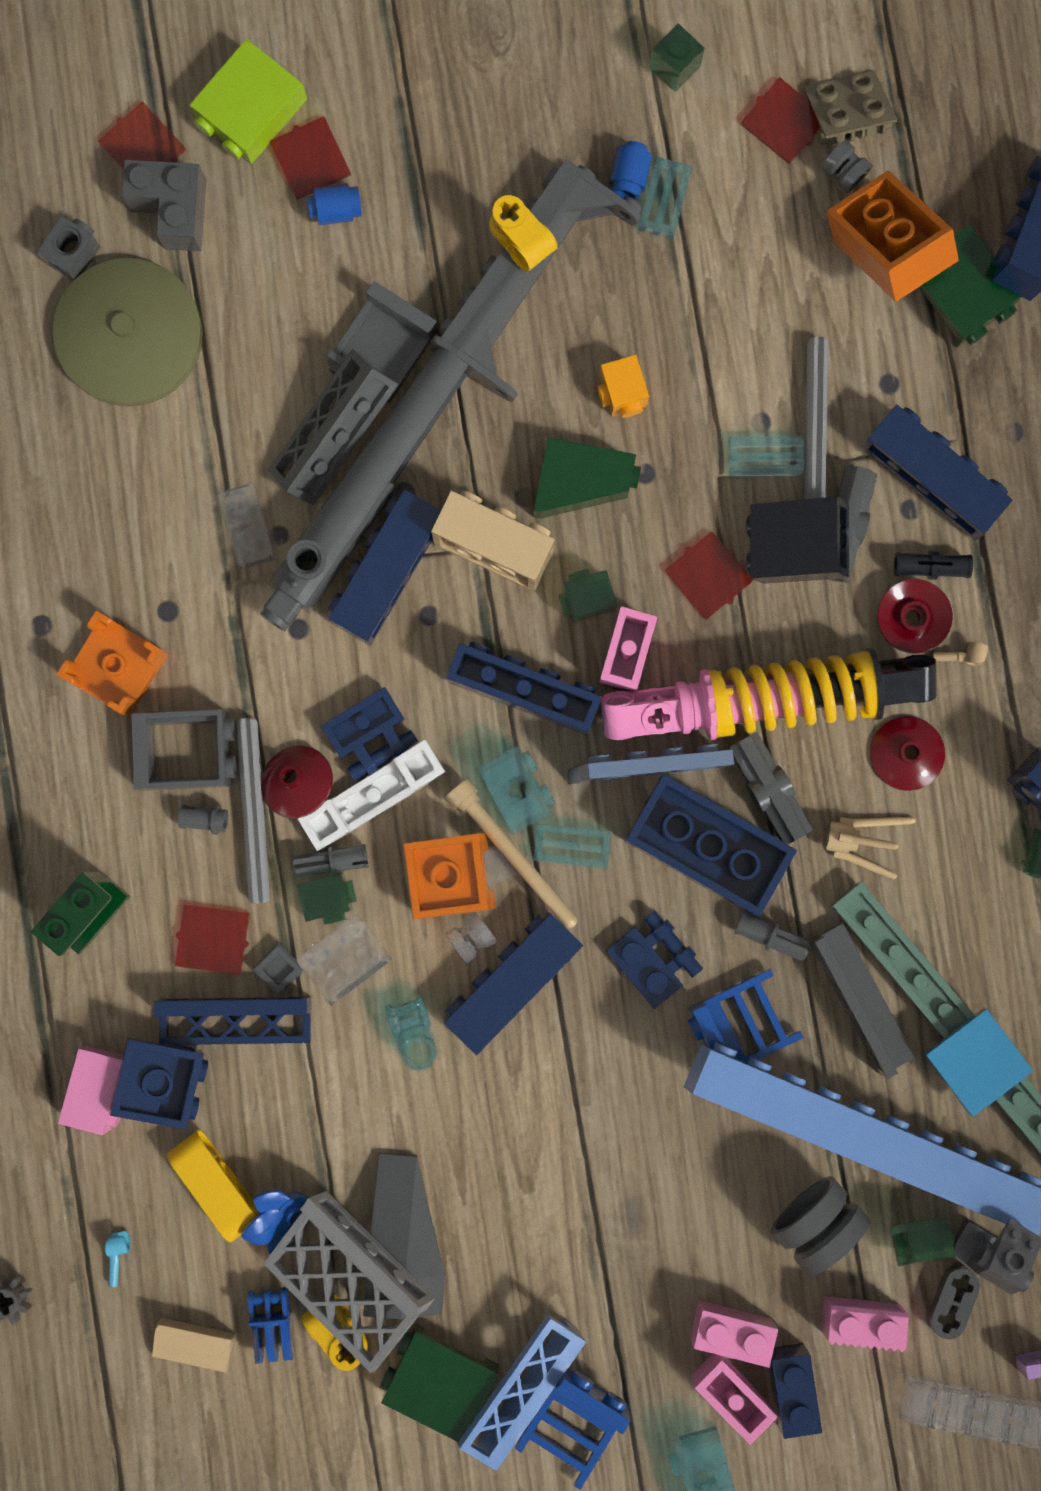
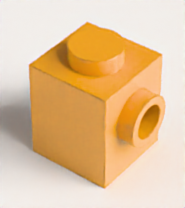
(623, 387)

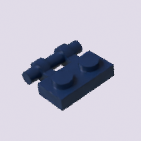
(364, 723)
(645, 967)

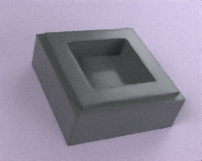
(278, 968)

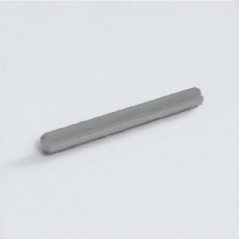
(816, 418)
(253, 810)

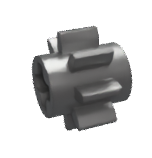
(19, 1295)

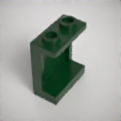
(966, 292)
(80, 913)
(437, 1384)

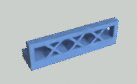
(526, 1396)

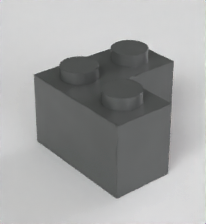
(174, 193)

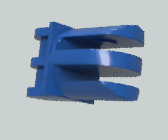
(269, 1322)

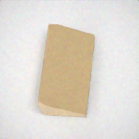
(193, 1344)

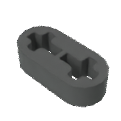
(961, 1305)

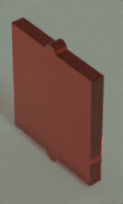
(782, 120)
(141, 138)
(310, 157)
(708, 575)
(212, 939)

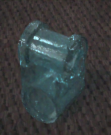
(412, 1030)

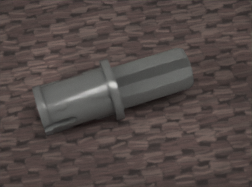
(330, 861)
(773, 936)

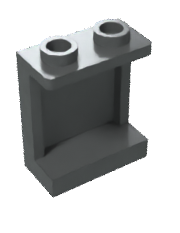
(387, 334)

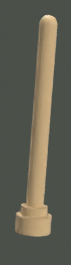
(466, 799)

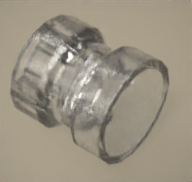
(480, 937)

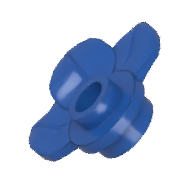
(275, 1217)

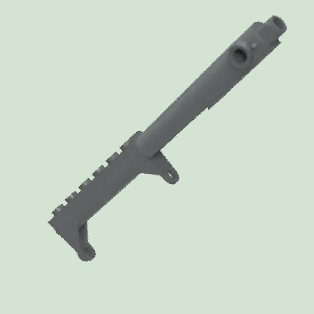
(462, 351)

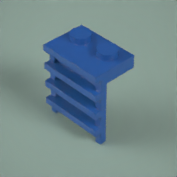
(713, 1026)
(591, 1403)

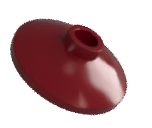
(927, 603)
(889, 758)
(309, 788)

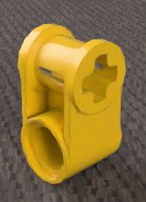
(526, 237)
(328, 1342)

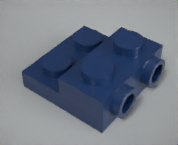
(158, 1083)

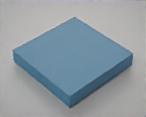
(978, 1062)

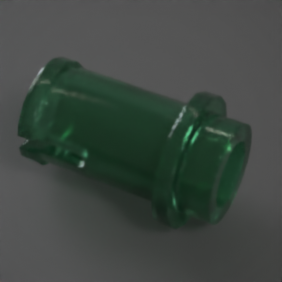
(1032, 864)

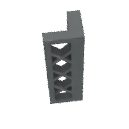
(335, 431)
(862, 1000)

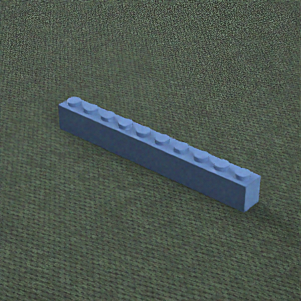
(865, 1138)

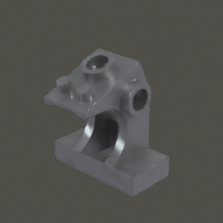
(1006, 1261)

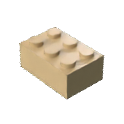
(493, 539)

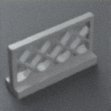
(372, 1261)

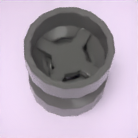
(846, 166)

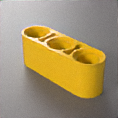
(213, 1184)

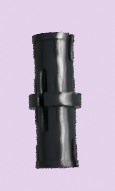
(933, 565)

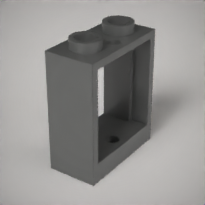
(144, 749)

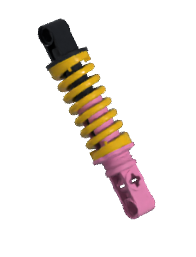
(771, 695)

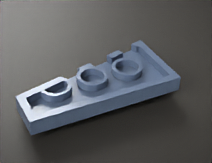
(640, 765)

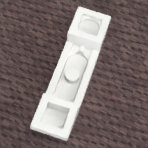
(372, 795)

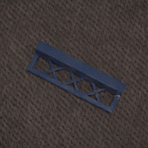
(233, 1007)

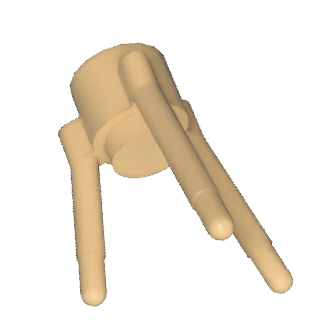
(844, 838)

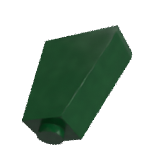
(582, 477)

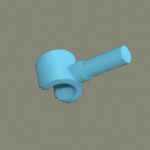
(116, 1245)

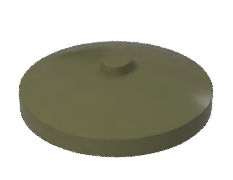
(127, 332)

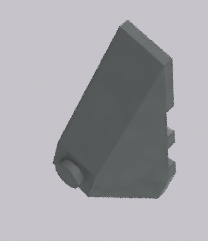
(406, 1229)

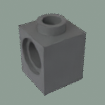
(74, 262)

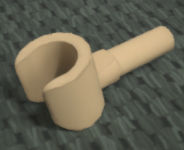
(974, 655)

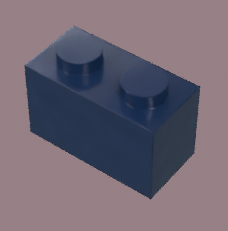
(794, 1391)

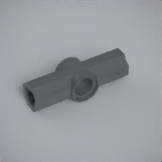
(857, 490)
(770, 789)

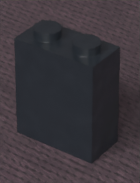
(798, 540)

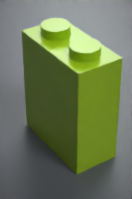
(247, 102)

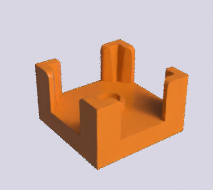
(114, 665)
(448, 876)

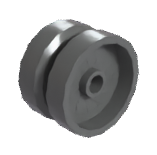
(820, 1226)

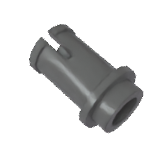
(203, 818)

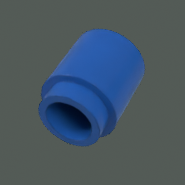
(630, 169)
(334, 204)

